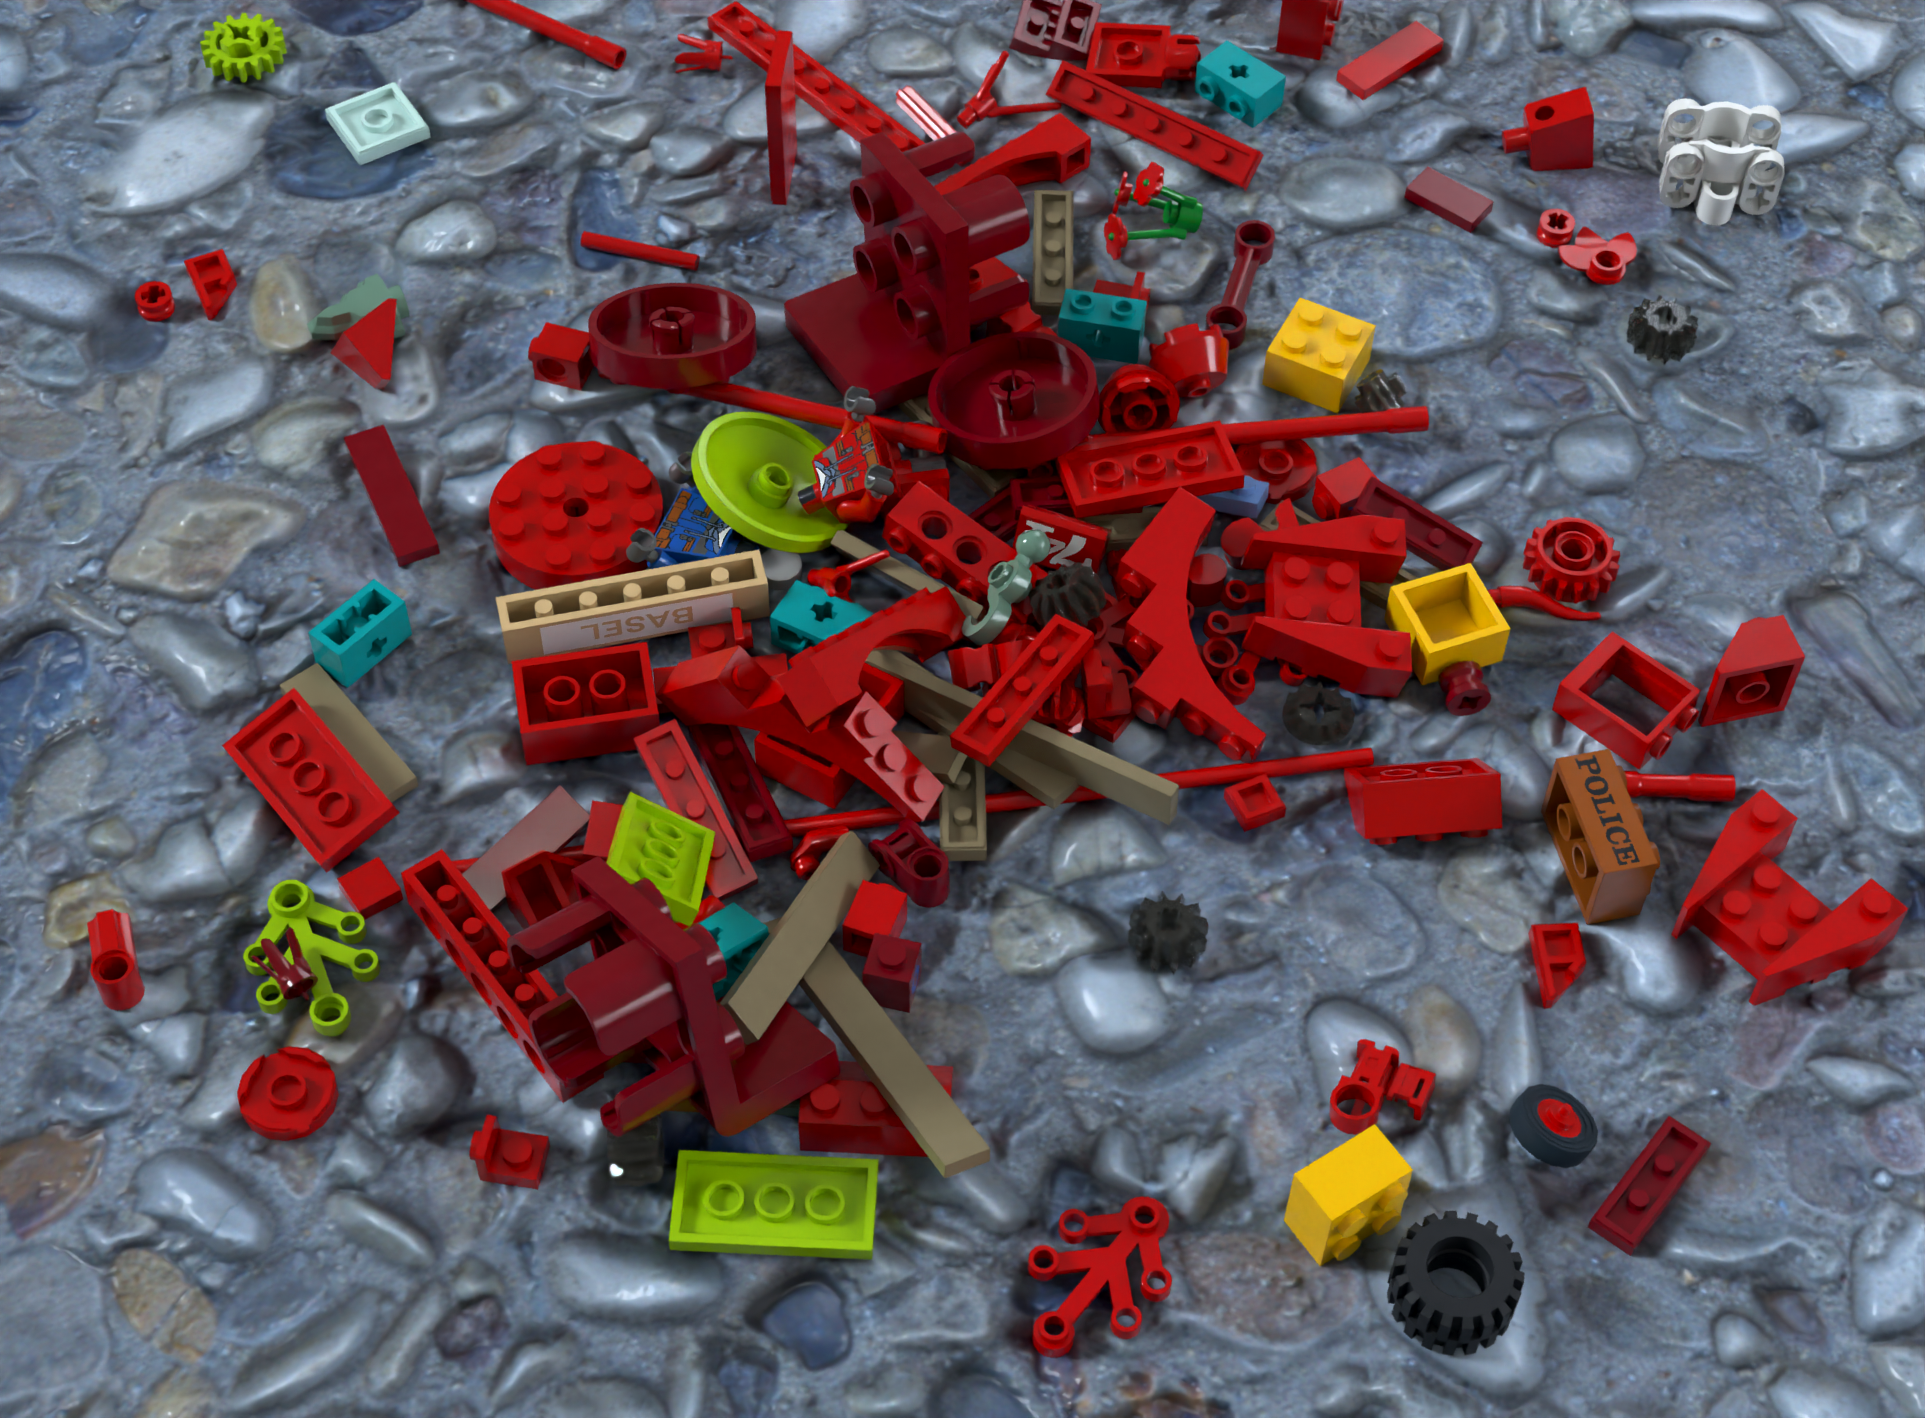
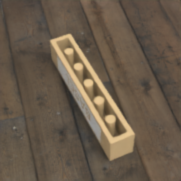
(632, 606)

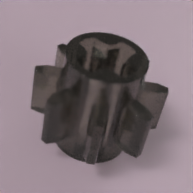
(1380, 392)

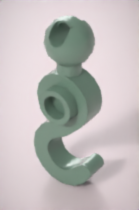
(1008, 585)

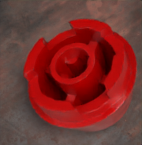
(1192, 359)
(1137, 400)

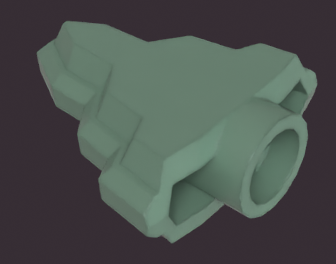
(354, 306)

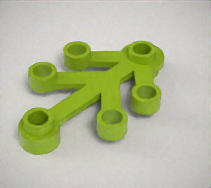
(313, 948)

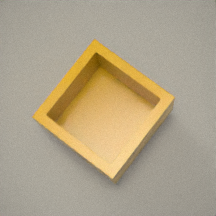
(1318, 355)
(1448, 621)
(1348, 1196)

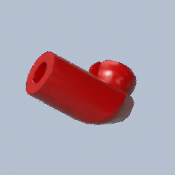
(815, 842)

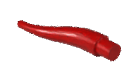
(1526, 597)

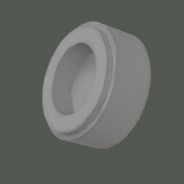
(781, 568)

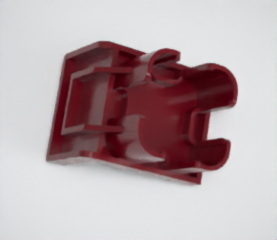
(911, 284)
(656, 1005)

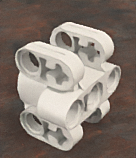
(1720, 159)

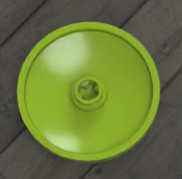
(751, 479)

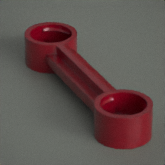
(1241, 279)

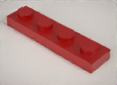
(1022, 690)
(691, 796)

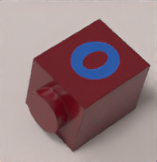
(893, 971)

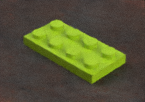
(666, 851)
(774, 1204)

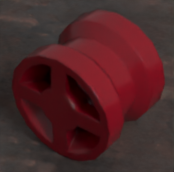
(1464, 688)

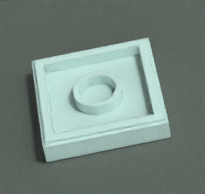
(377, 123)

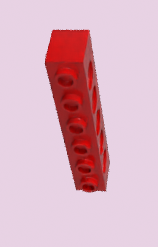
(480, 951)

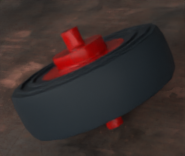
(1553, 1126)

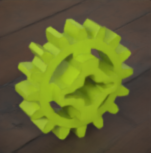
(243, 47)

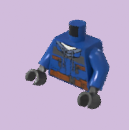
(688, 530)

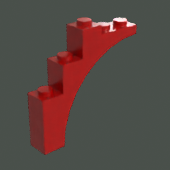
(1160, 632)
(857, 737)

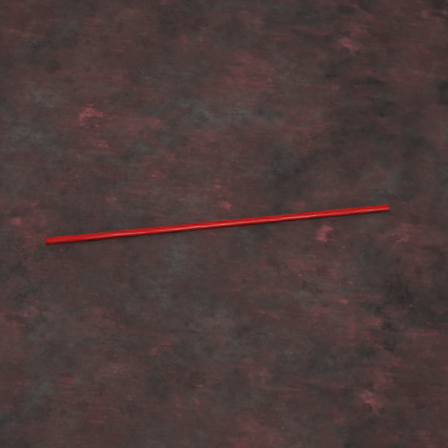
(1022, 799)

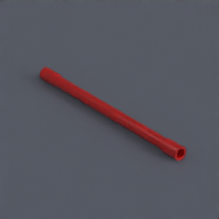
(592, 46)
(1390, 421)
(907, 433)

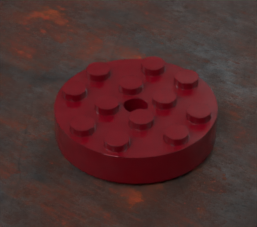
(672, 336)
(1034, 372)

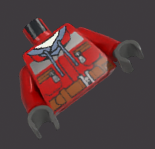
(856, 470)

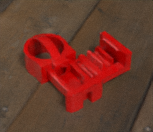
(1383, 1079)

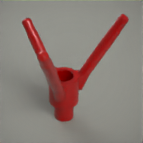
(985, 105)
(838, 580)

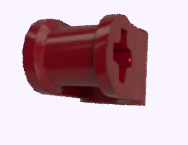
(910, 857)

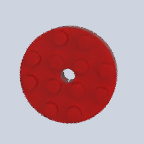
(537, 519)

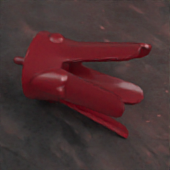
(292, 979)

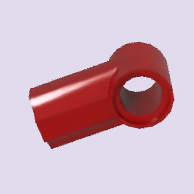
(115, 960)

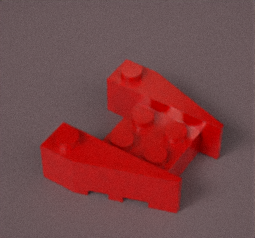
(1317, 605)
(1770, 918)

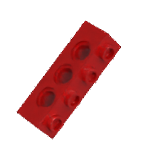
(959, 538)

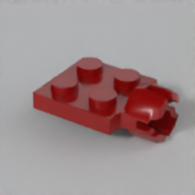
(1142, 54)

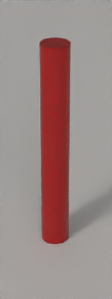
(640, 250)

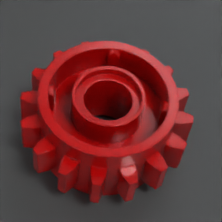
(1571, 560)

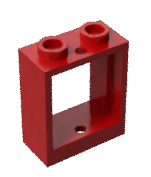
(1644, 675)

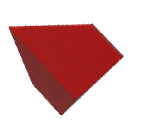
(369, 345)
(539, 886)

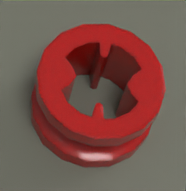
(1558, 219)
(153, 291)

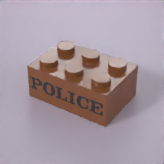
(1599, 836)

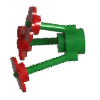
(1182, 214)

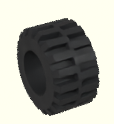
(1464, 1247)

